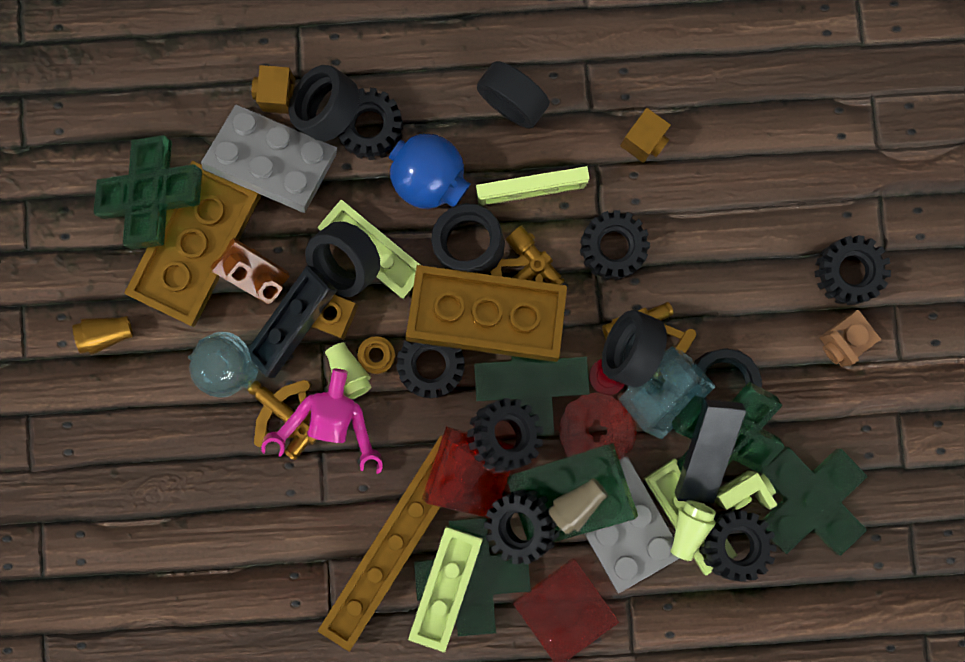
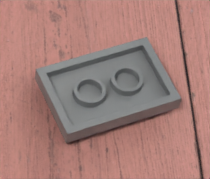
(269, 158)
(636, 546)

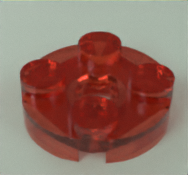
(581, 415)

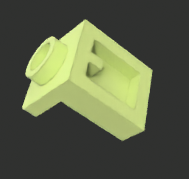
(738, 491)

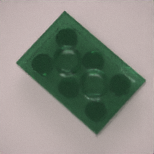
(571, 472)

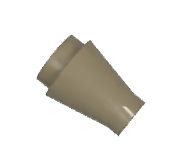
(577, 506)

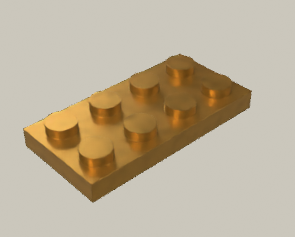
(179, 273)
(486, 313)

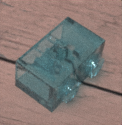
(666, 392)

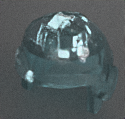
(222, 365)

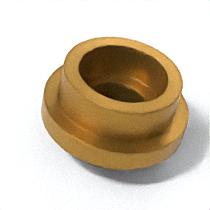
(365, 350)

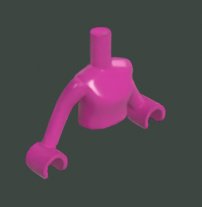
(329, 420)

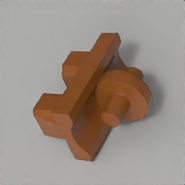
(250, 271)

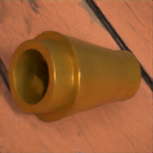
(100, 333)

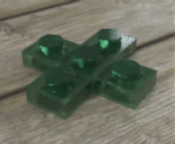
(147, 192)
(533, 383)
(753, 444)
(814, 500)
(488, 577)

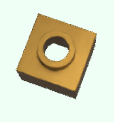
(273, 88)
(646, 136)
(340, 325)

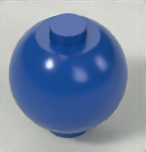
(428, 172)

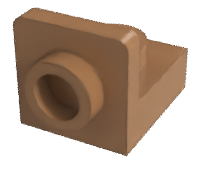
(849, 339)

